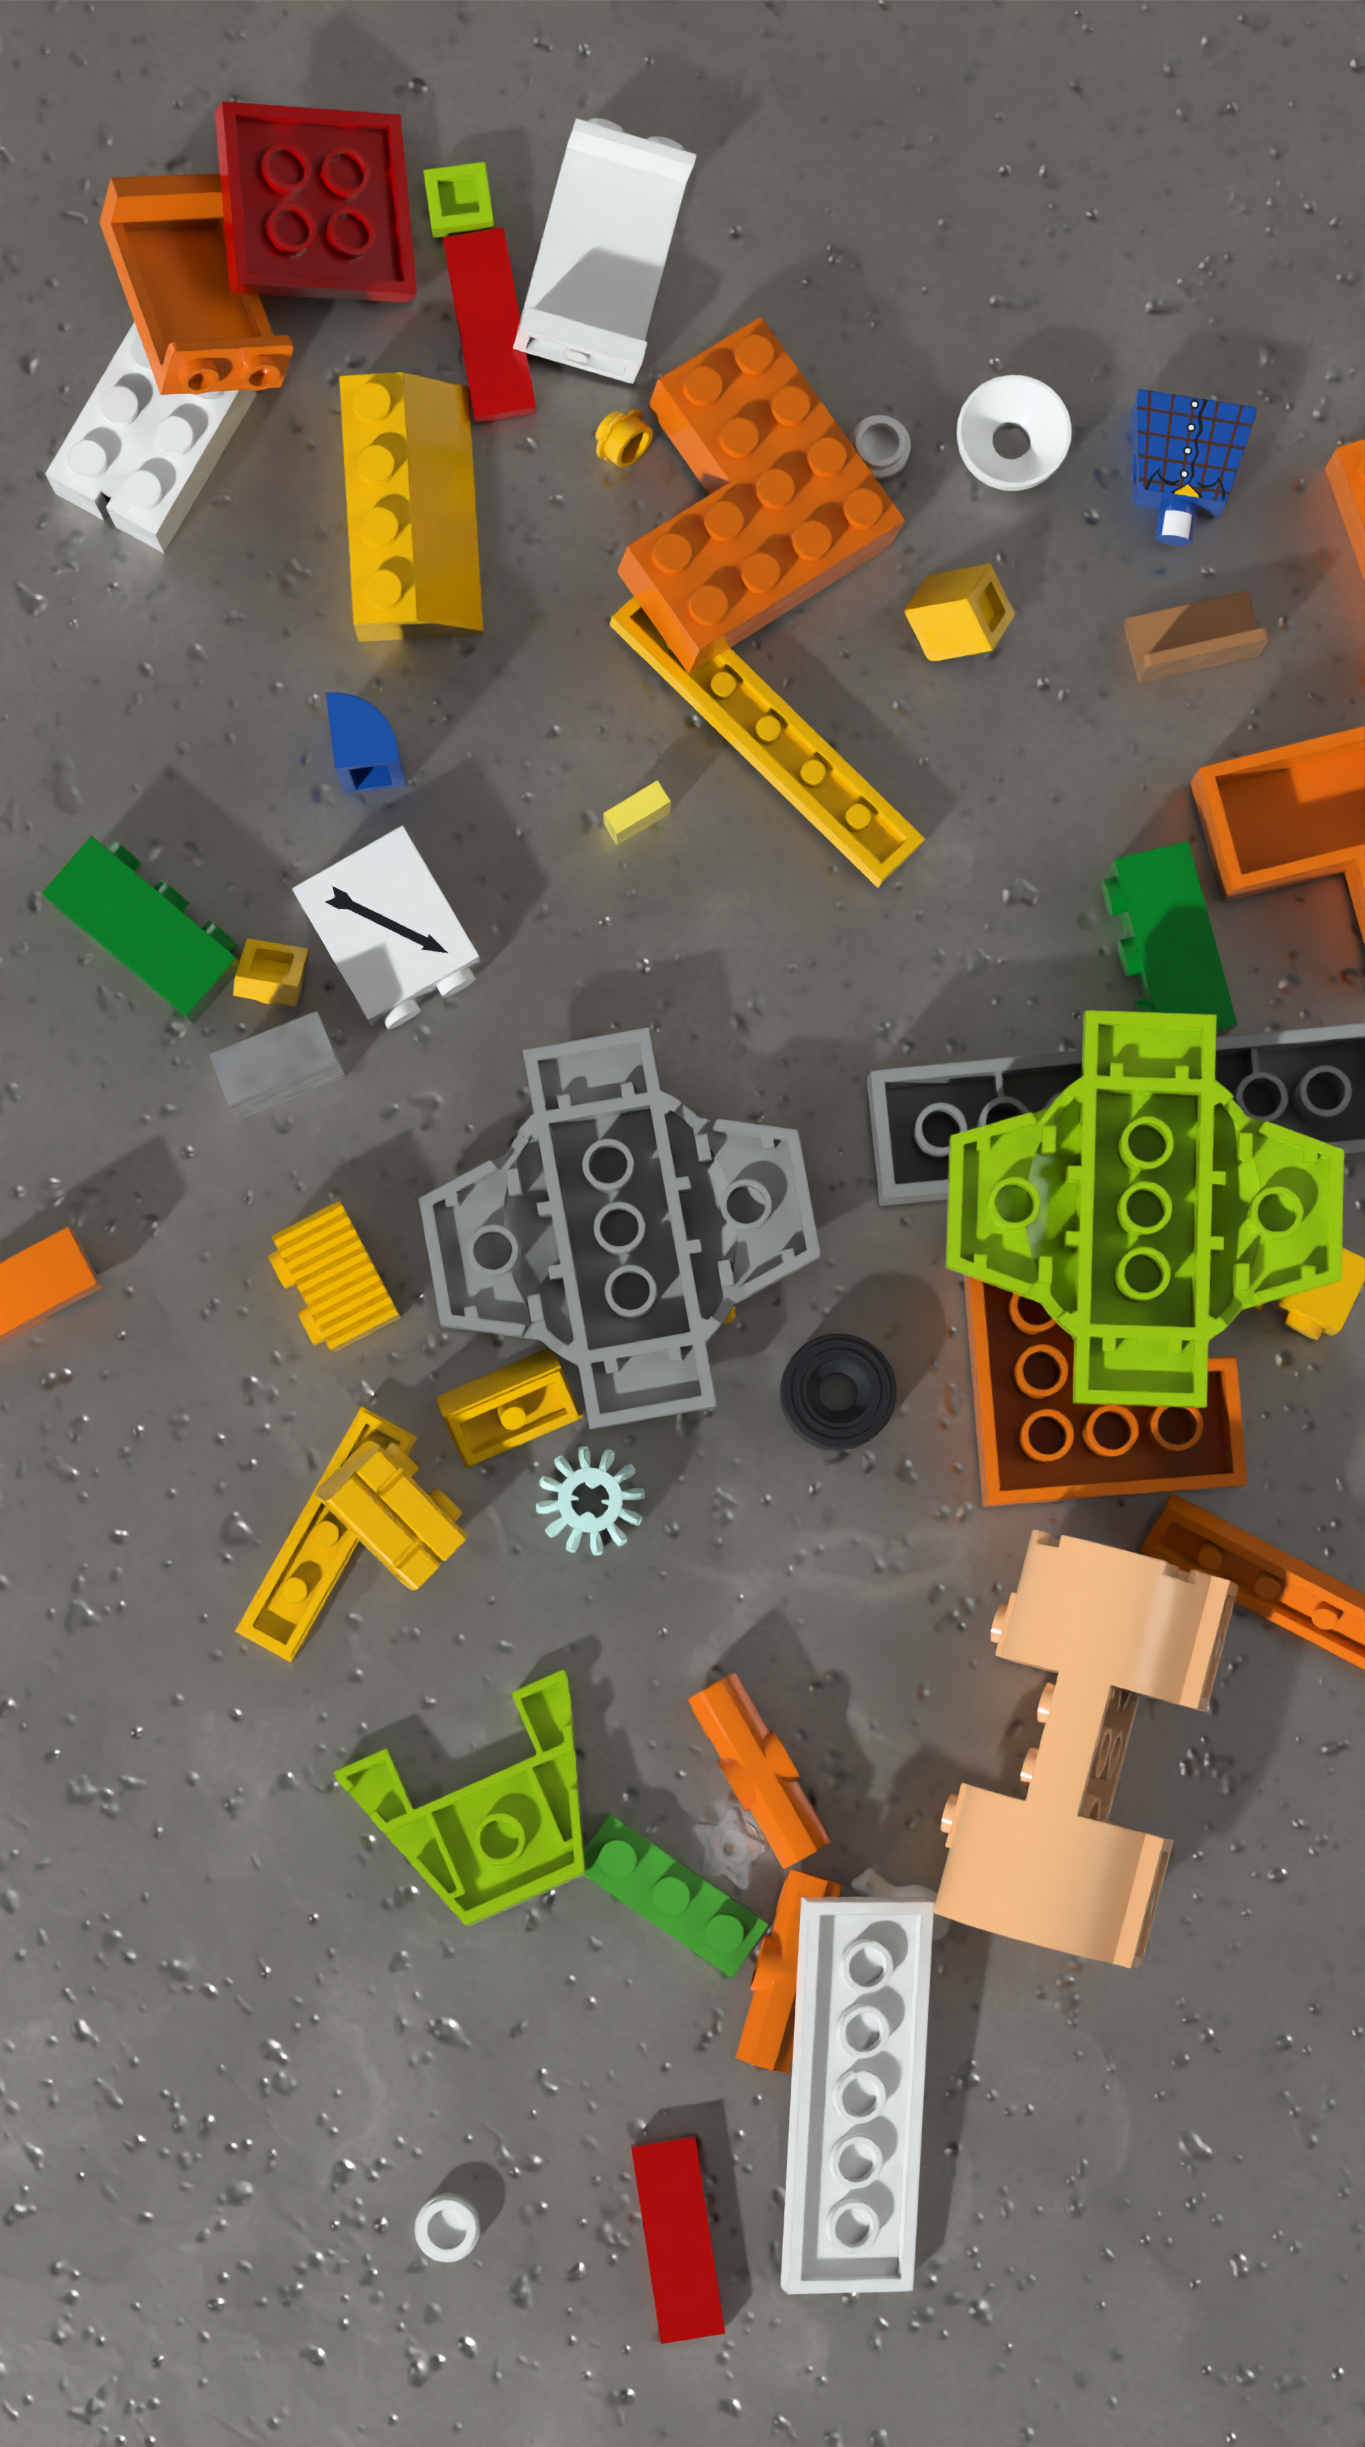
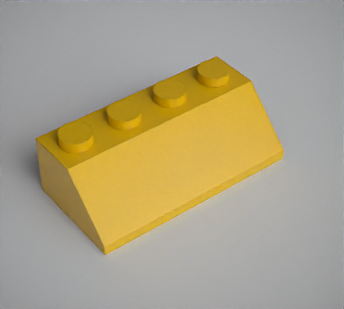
(410, 507)

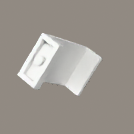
(604, 249)

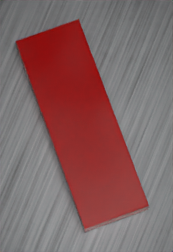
(488, 325)
(678, 2239)

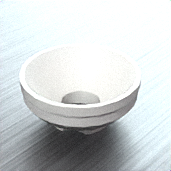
(1017, 403)

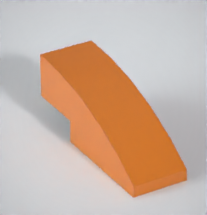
(43, 1282)

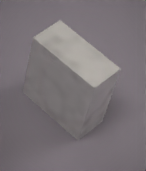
(277, 1065)

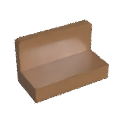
(1194, 636)

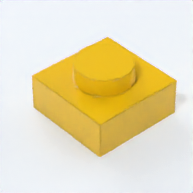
(271, 972)

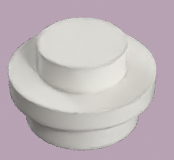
(881, 445)

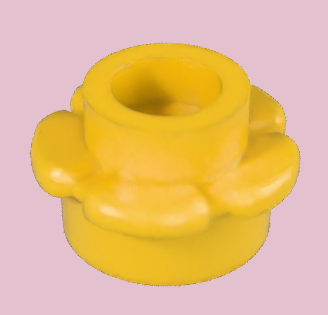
(623, 437)

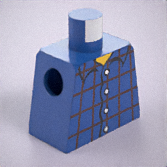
(1185, 458)

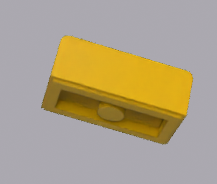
(508, 1407)

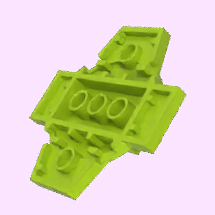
(1144, 1209)

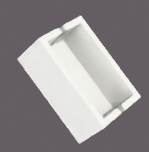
(144, 447)

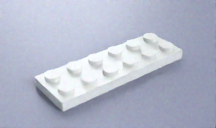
(857, 2094)

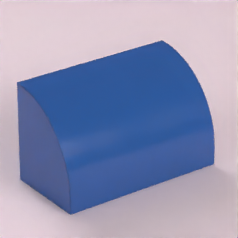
(363, 745)

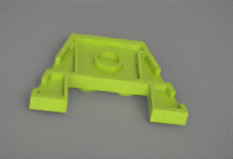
(499, 1835)

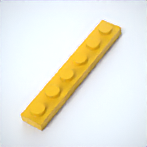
(782, 750)

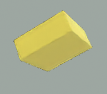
(637, 812)

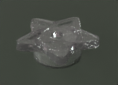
(746, 1843)

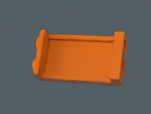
(175, 277)

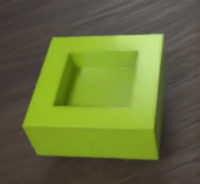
(458, 199)

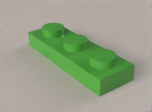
(672, 1896)

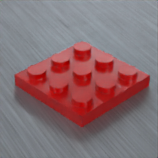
(315, 202)

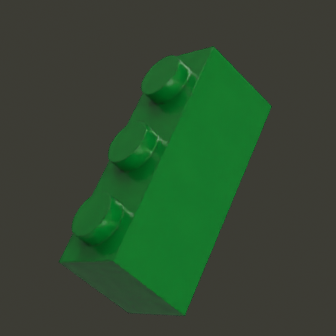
(144, 926)
(1168, 934)

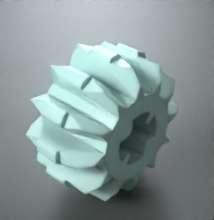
(593, 1479)

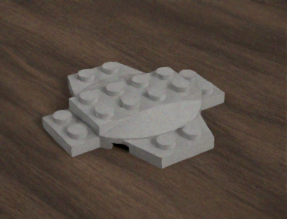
(618, 1228)

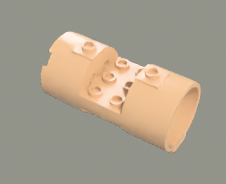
(1053, 1861)

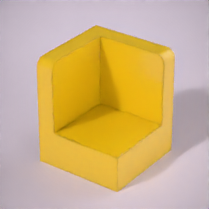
(959, 612)

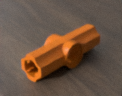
(759, 1770)
(770, 2019)

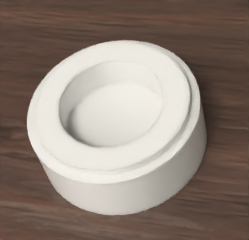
(447, 2227)

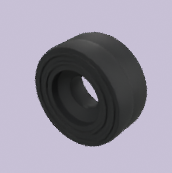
(845, 1356)

